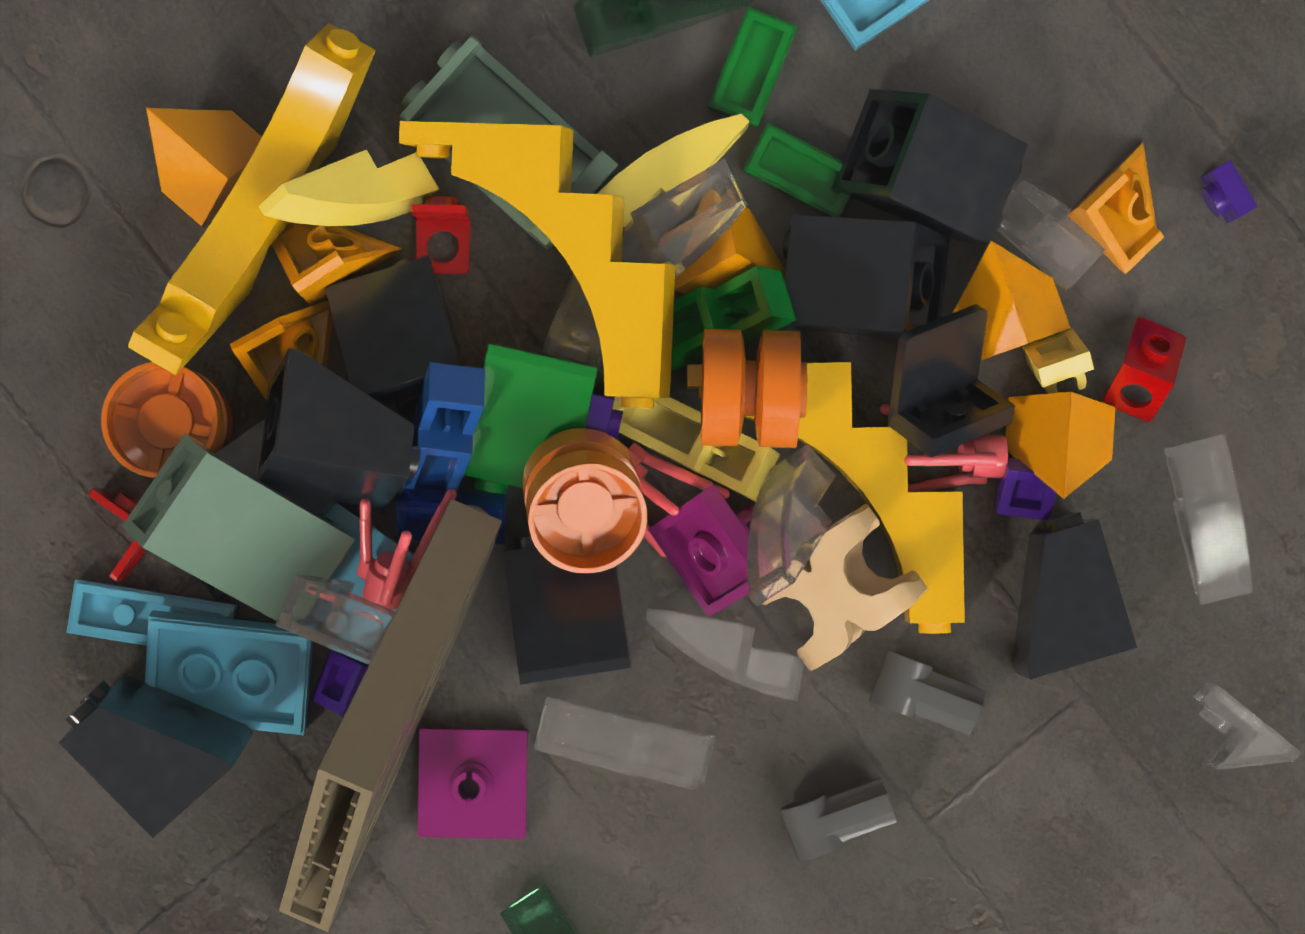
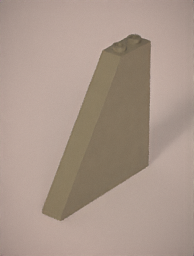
(385, 715)

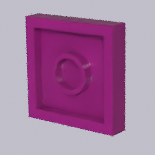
(708, 548)
(472, 783)

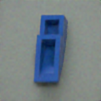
(445, 425)

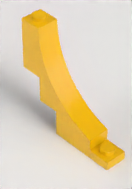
(534, 174)
(233, 247)
(919, 526)

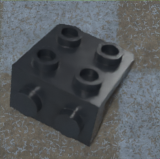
(937, 387)

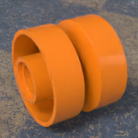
(767, 388)
(153, 410)
(583, 501)

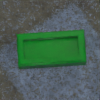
(752, 66)
(797, 170)

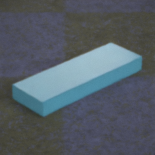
(123, 611)

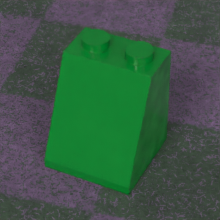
(524, 405)

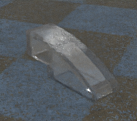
(685, 219)
(1210, 518)
(786, 523)
(729, 652)
(624, 743)

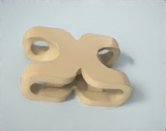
(844, 592)

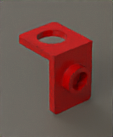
(443, 215)
(1151, 362)
(121, 507)

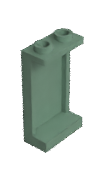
(481, 90)
(233, 529)

